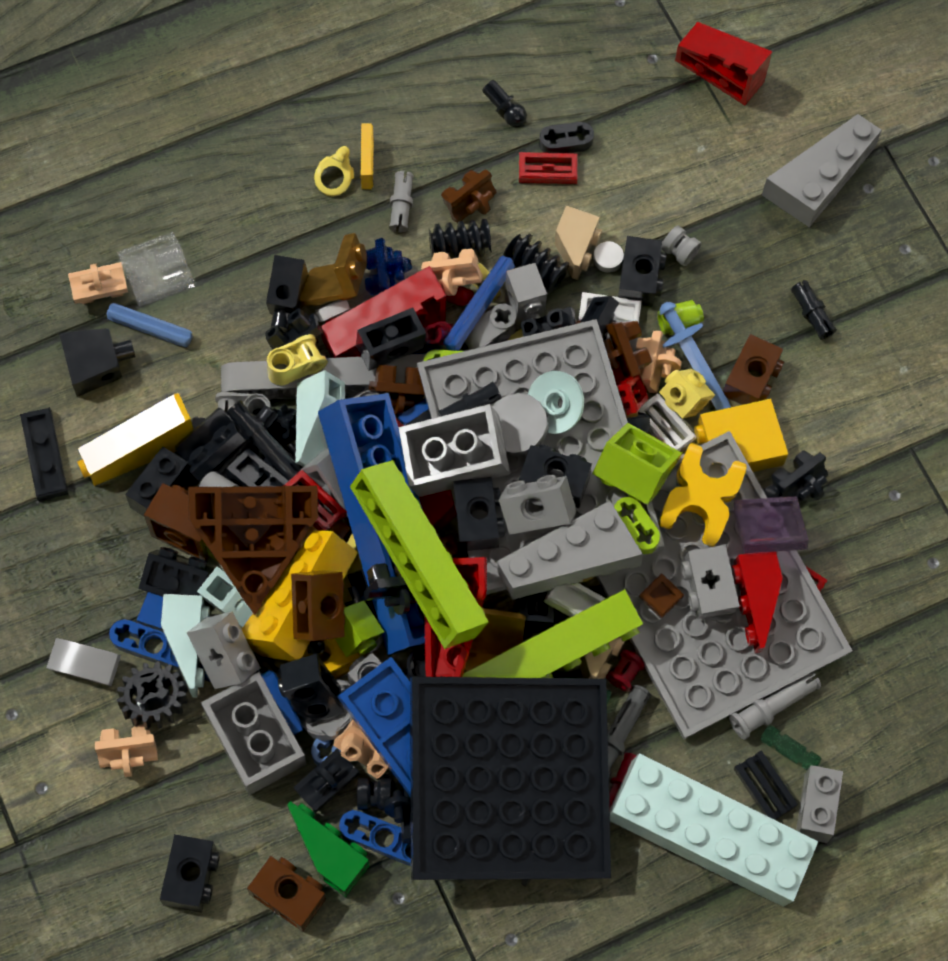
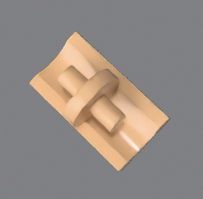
(455, 271)
(98, 283)
(662, 361)
(357, 747)
(126, 752)

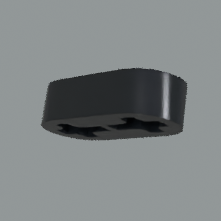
(566, 138)

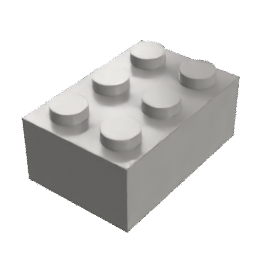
(453, 449)
(254, 733)

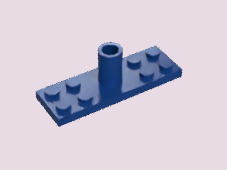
(382, 712)

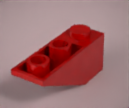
(759, 585)

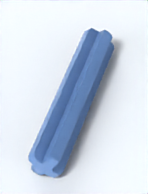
(149, 325)

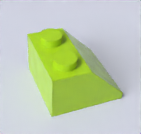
(636, 463)

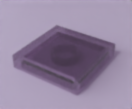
(770, 524)

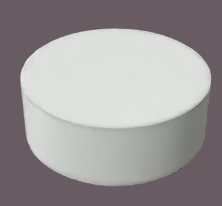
(608, 256)

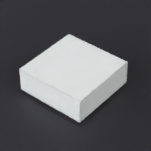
(332, 310)

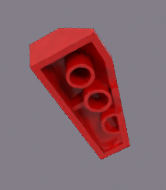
(452, 661)

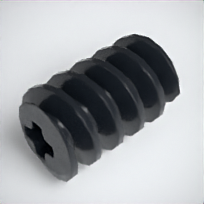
(461, 238)
(524, 254)

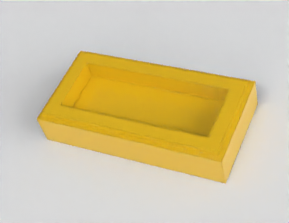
(367, 155)

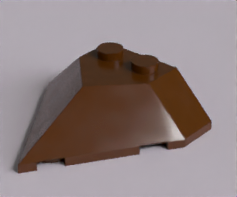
(253, 531)

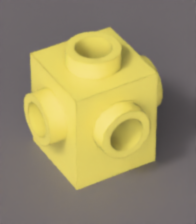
(686, 392)

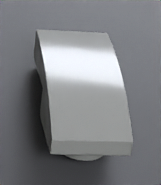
(83, 661)

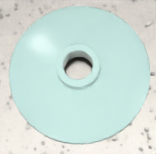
(549, 389)

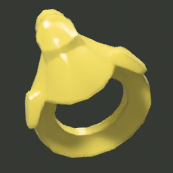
(340, 160)

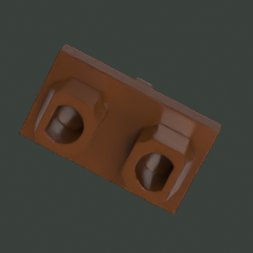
(471, 197)
(629, 360)
(385, 382)

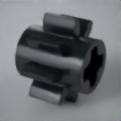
(285, 426)

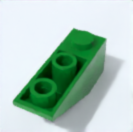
(332, 858)

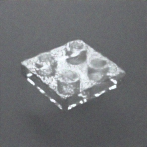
(156, 269)

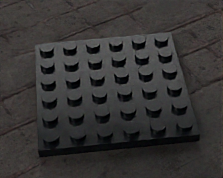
(509, 778)

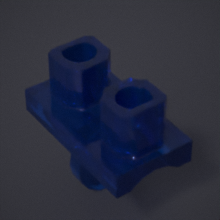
(390, 267)

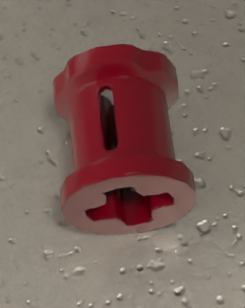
(633, 663)

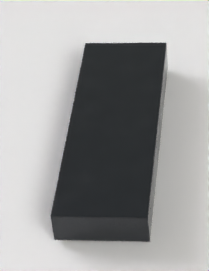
(44, 454)

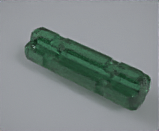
(789, 747)

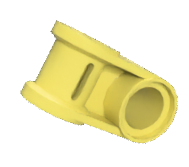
(300, 357)

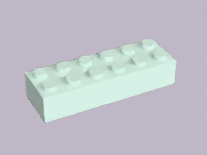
(712, 830)

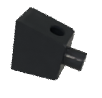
(286, 283)
(93, 358)

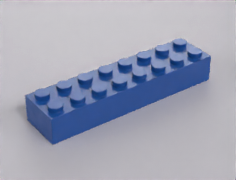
(358, 436)

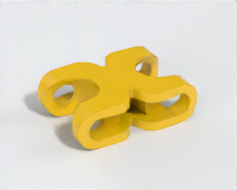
(702, 495)

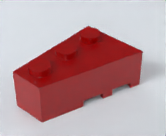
(724, 61)

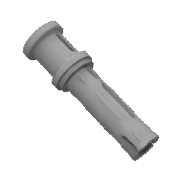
(762, 711)

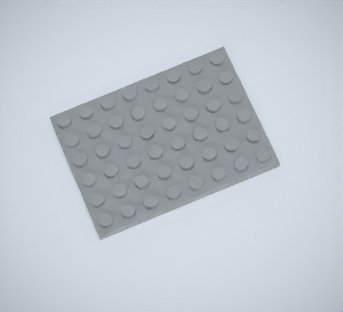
(513, 369)
(705, 663)

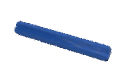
(478, 304)

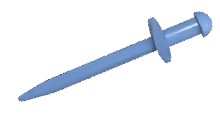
(692, 352)

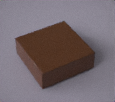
(661, 596)

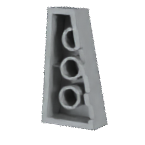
(819, 173)
(576, 551)

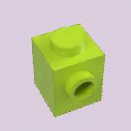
(360, 630)

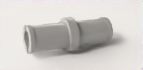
(401, 202)

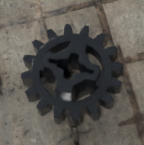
(152, 695)

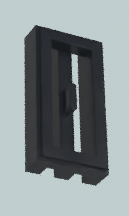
(774, 778)

